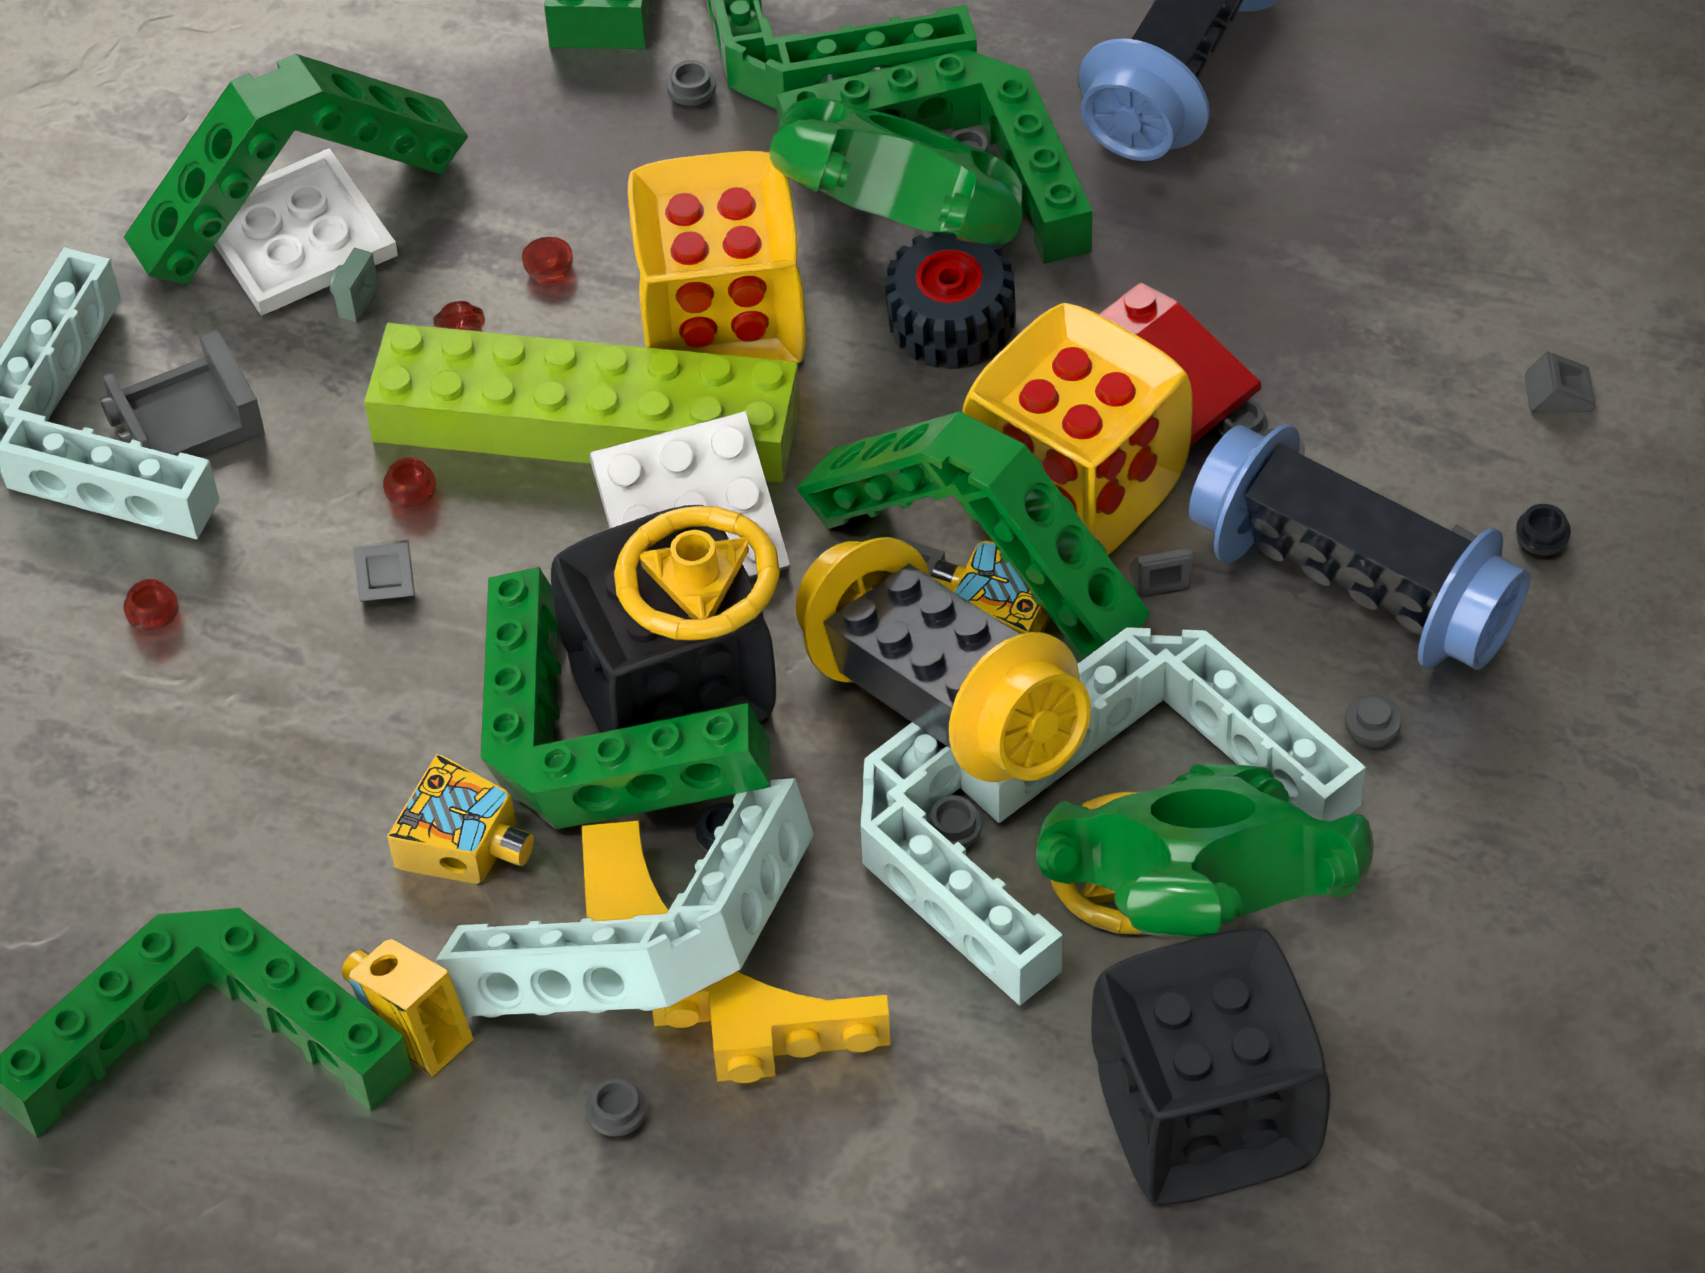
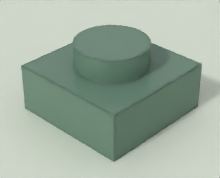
(354, 284)

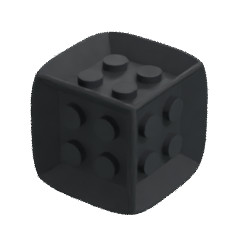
(644, 676)
(1209, 1065)

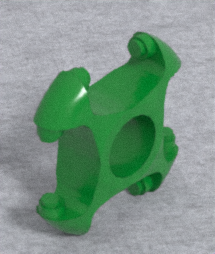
(898, 170)
(1204, 850)

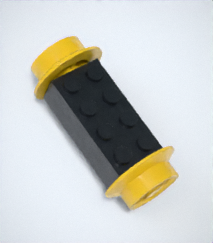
(979, 687)

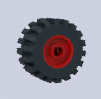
(950, 299)

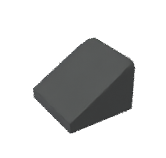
(1559, 385)
(1162, 572)

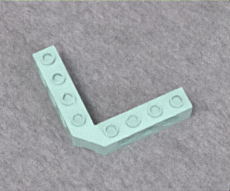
(76, 464)
(1218, 699)
(937, 877)
(651, 957)

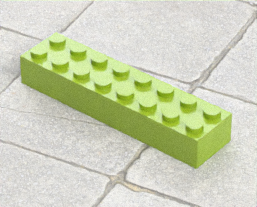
(567, 394)

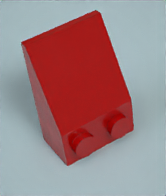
(1215, 374)

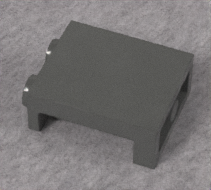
(188, 407)

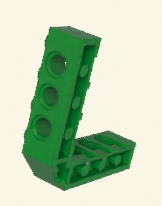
(772, 65)
(974, 90)
(249, 131)
(1008, 496)
(606, 771)
(169, 965)

